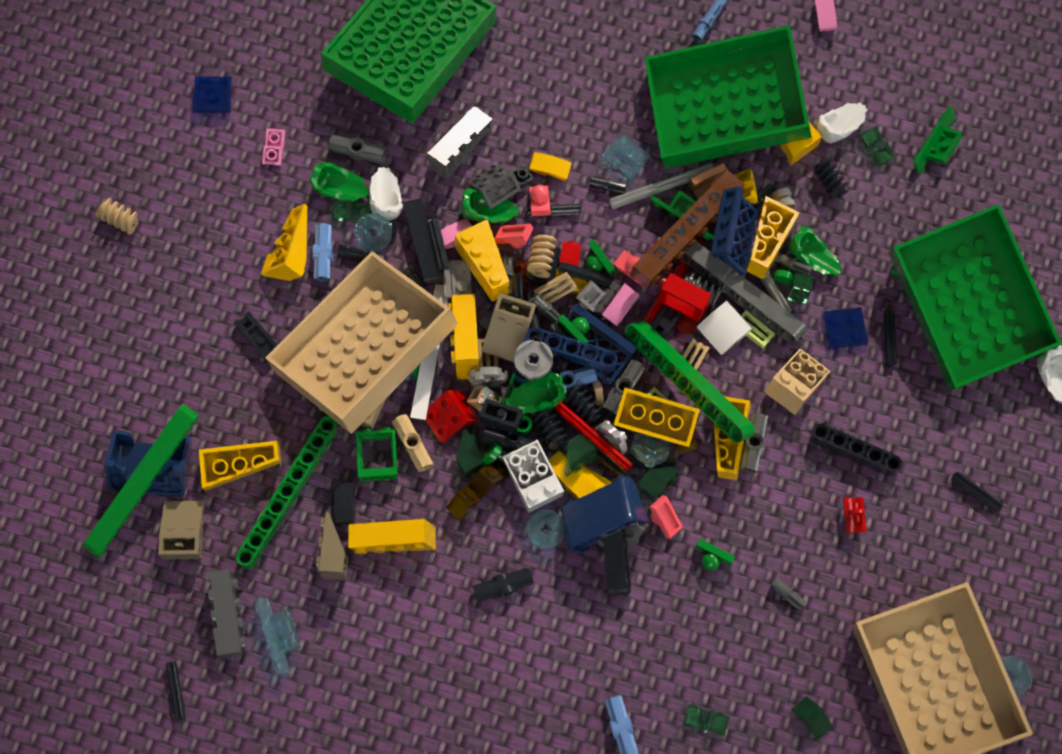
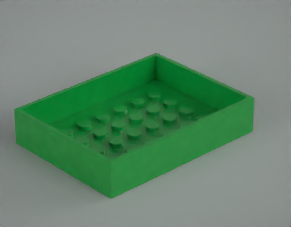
(406, 49)
(727, 97)
(974, 297)

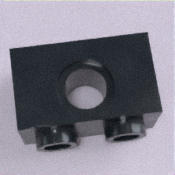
(501, 415)

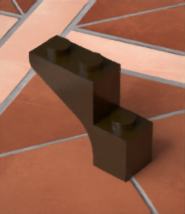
(480, 486)

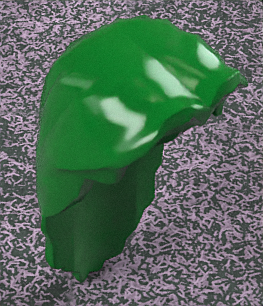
(337, 182)
(476, 210)
(813, 252)
(538, 394)

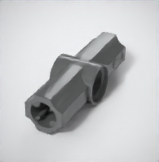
(368, 151)
(629, 378)
(752, 453)

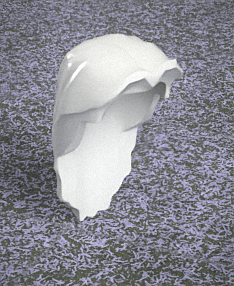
(841, 122)
(385, 194)
(1050, 370)

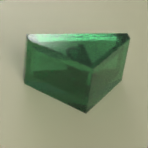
(812, 717)

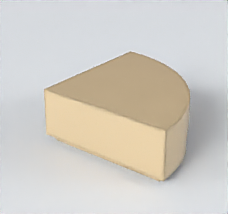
(598, 393)

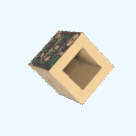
(478, 396)

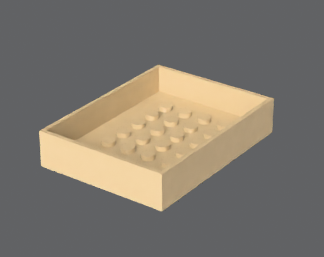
(362, 341)
(942, 676)

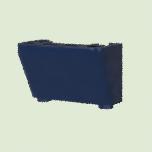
(126, 455)
(602, 514)

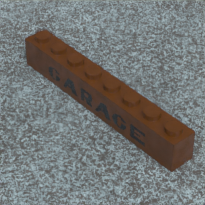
(683, 233)

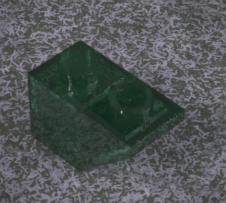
(800, 288)
(579, 453)
(468, 455)
(656, 481)

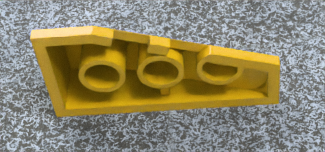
(290, 253)
(577, 483)

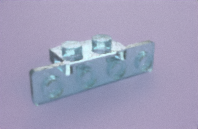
(279, 634)

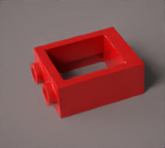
(683, 297)

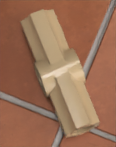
(406, 433)

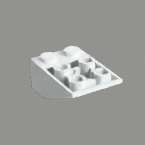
(533, 476)

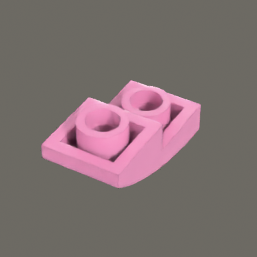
(826, 15)
(273, 147)
(449, 232)
(620, 304)

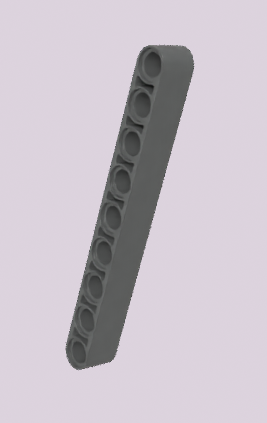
(744, 293)

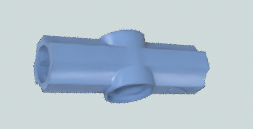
(322, 252)
(580, 376)
(621, 725)

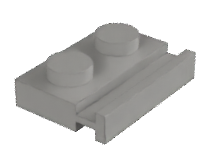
(457, 279)

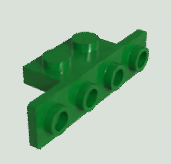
(940, 143)
(678, 208)

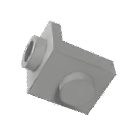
(590, 296)

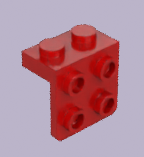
(450, 414)

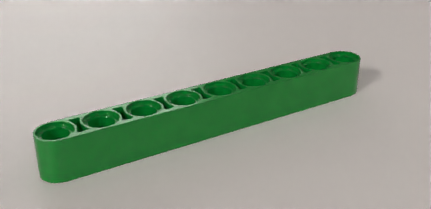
(689, 381)
(140, 480)
(287, 501)

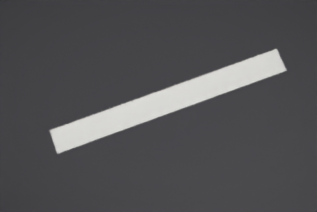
(426, 372)

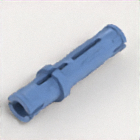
(705, 23)

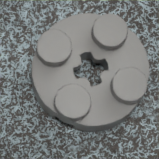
(531, 370)
(488, 377)
(612, 436)

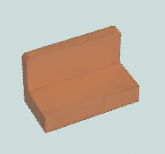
(702, 182)

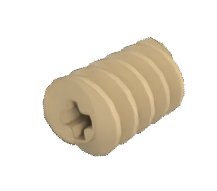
(117, 216)
(540, 255)

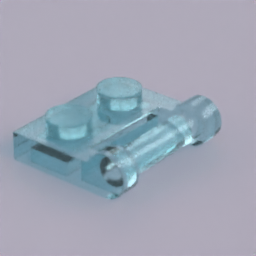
(629, 152)

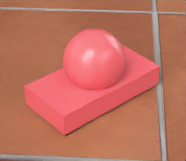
(539, 200)
(514, 234)
(625, 263)
(665, 517)

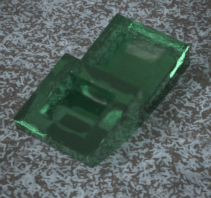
(876, 147)
(350, 211)
(706, 720)

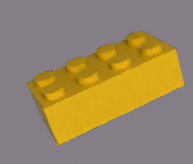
(656, 417)

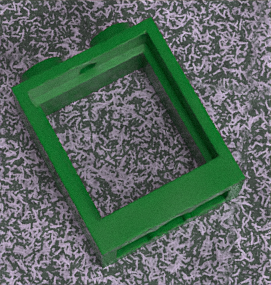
(376, 474)

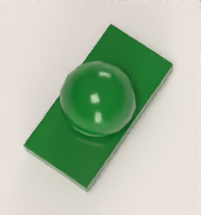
(599, 260)
(576, 328)
(713, 555)

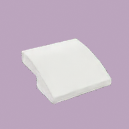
(724, 327)

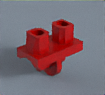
(854, 515)

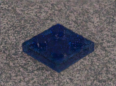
(212, 94)
(845, 328)

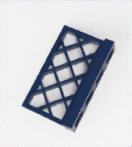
(727, 229)
(608, 335)

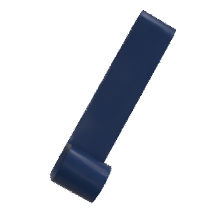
(577, 357)

